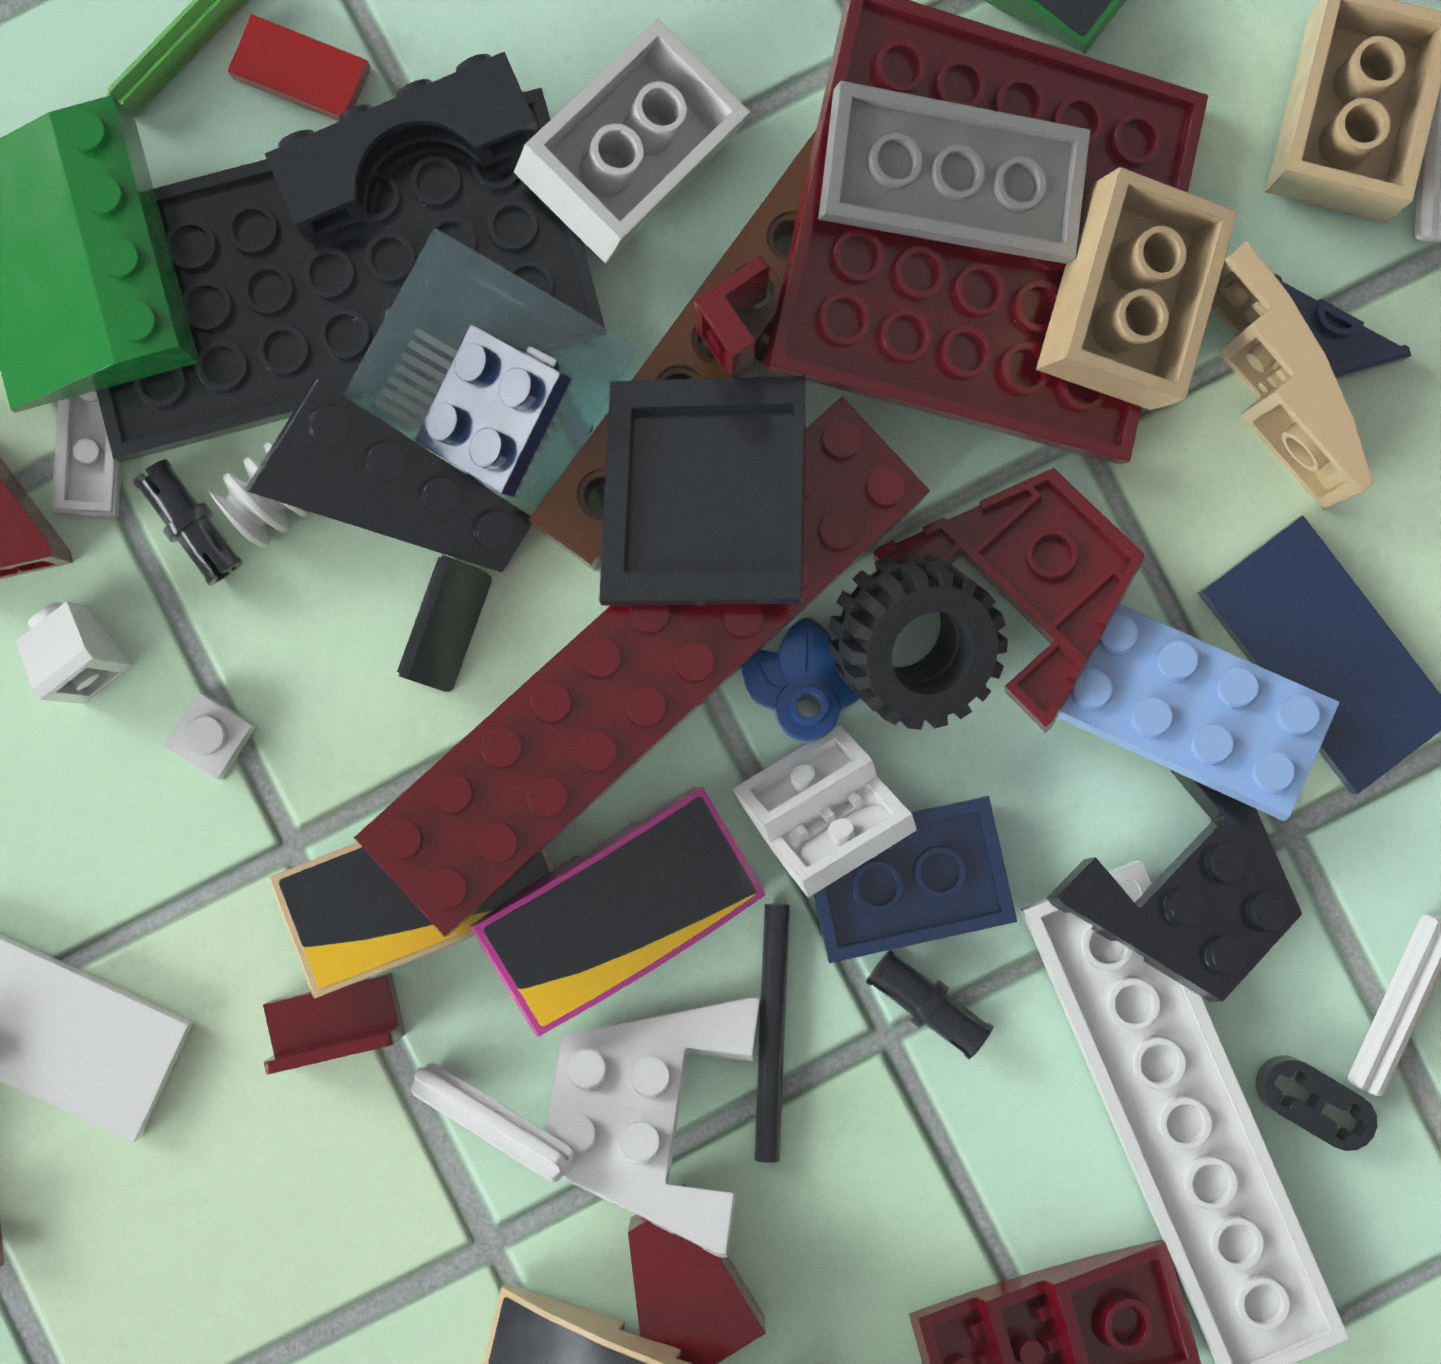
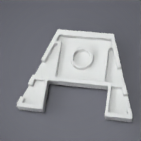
(620, 1111)

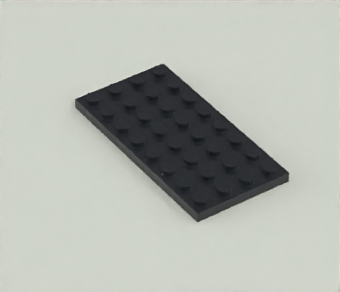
(293, 310)

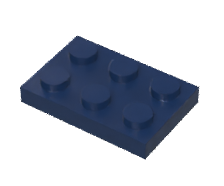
(922, 888)

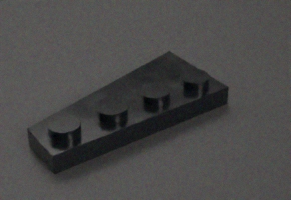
(371, 476)

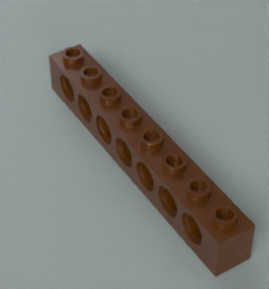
(565, 509)

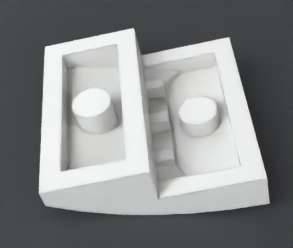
(824, 810)

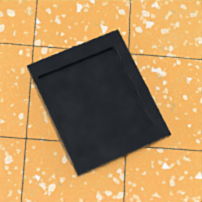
(704, 492)

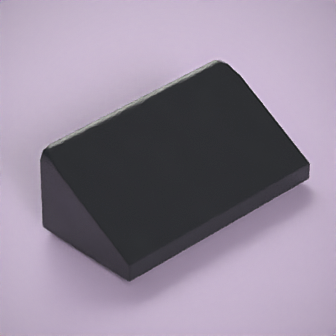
(444, 624)

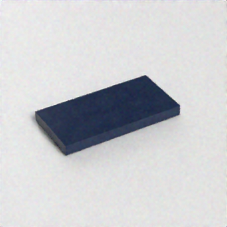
(1311, 623)

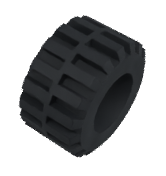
(950, 672)

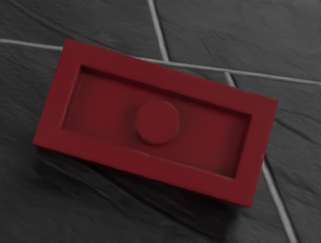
(719, 313)
(334, 1024)

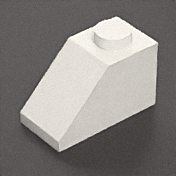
(69, 654)

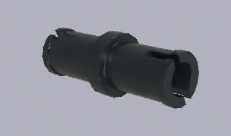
(187, 522)
(929, 1004)

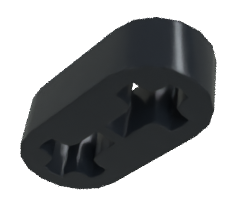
(1322, 1090)

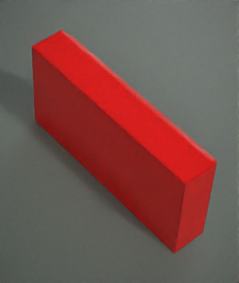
(298, 68)

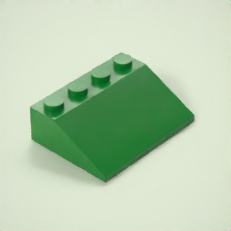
(83, 260)

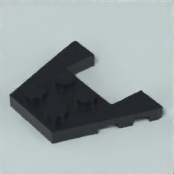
(1206, 912)

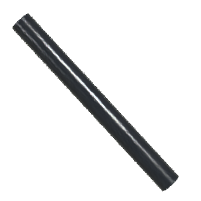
(772, 1032)

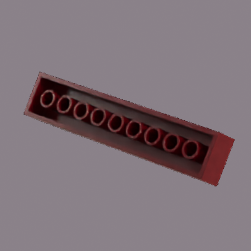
(618, 696)

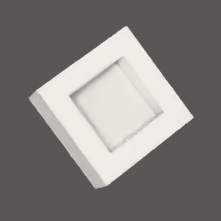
(210, 735)

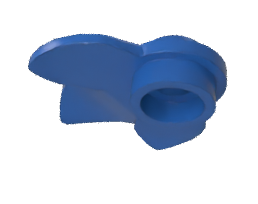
(798, 673)

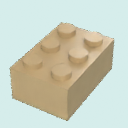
(1359, 107)
(1137, 290)

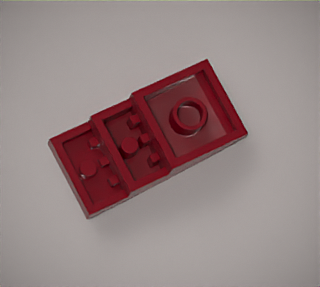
(1084, 1311)

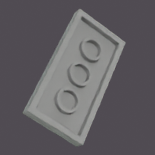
(953, 173)

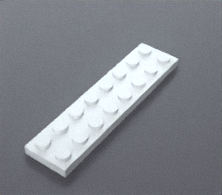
(1190, 1142)

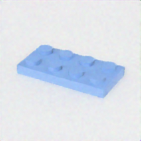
(1201, 712)

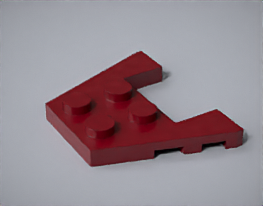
(1052, 563)

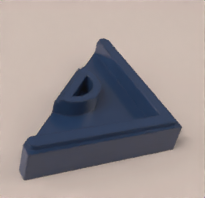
(1343, 337)

